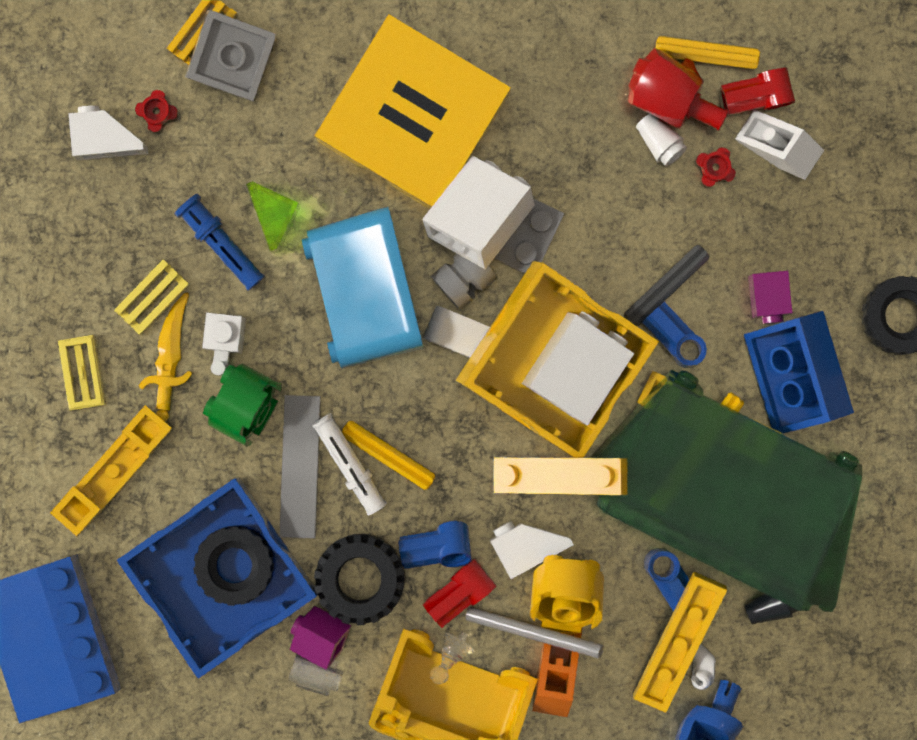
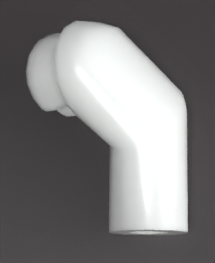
(703, 668)

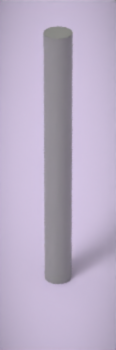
(534, 632)

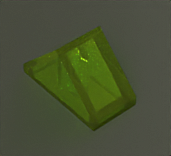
(274, 213)

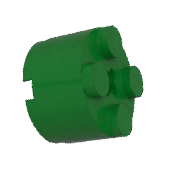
(242, 403)

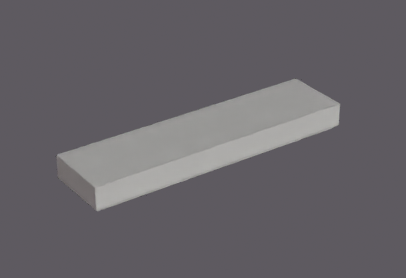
(299, 467)

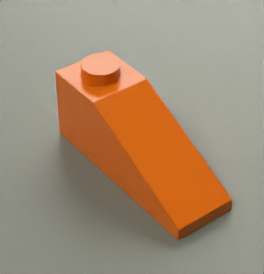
(555, 680)

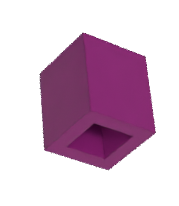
(770, 296)
(319, 637)

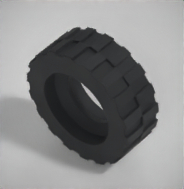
(875, 320)
(206, 565)

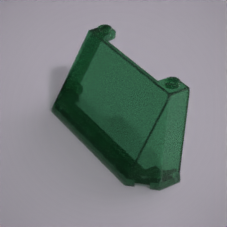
(735, 493)

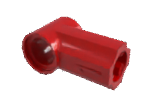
(767, 91)
(465, 589)

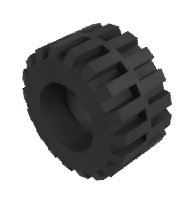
(353, 610)

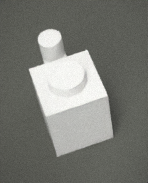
(223, 335)

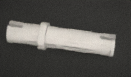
(371, 500)

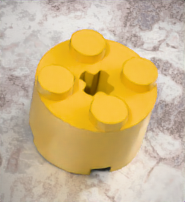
(567, 594)

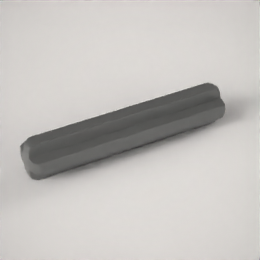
(667, 285)

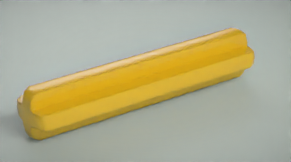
(709, 52)
(388, 455)

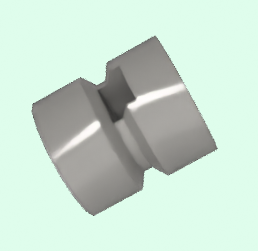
(462, 280)

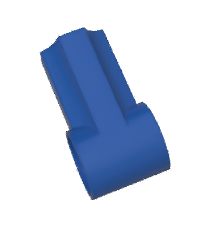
(672, 332)
(446, 546)
(670, 583)

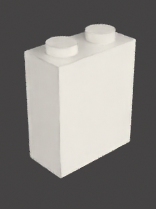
(479, 211)
(578, 366)

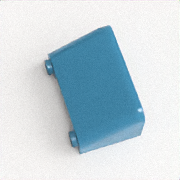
(363, 288)

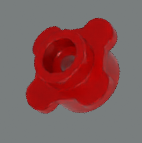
(156, 100)
(710, 175)

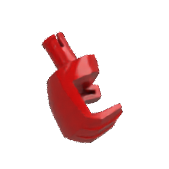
(672, 91)

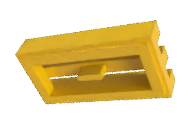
(174, 46)

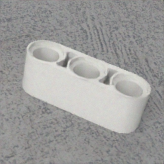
(454, 331)

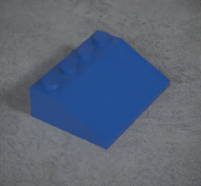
(52, 641)

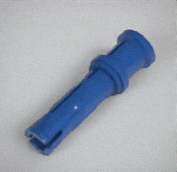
(209, 229)

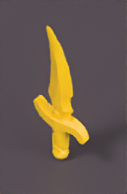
(168, 359)

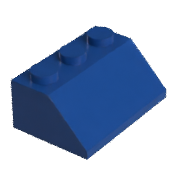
(799, 373)

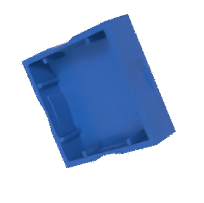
(195, 623)

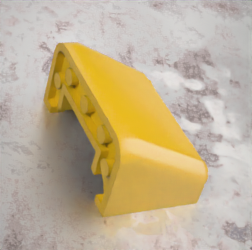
(465, 707)

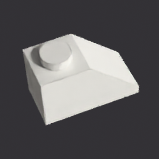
(99, 135)
(780, 144)
(526, 546)

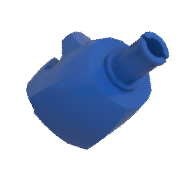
(713, 722)

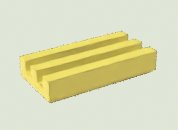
(142, 287)
(95, 370)

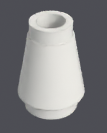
(661, 140)

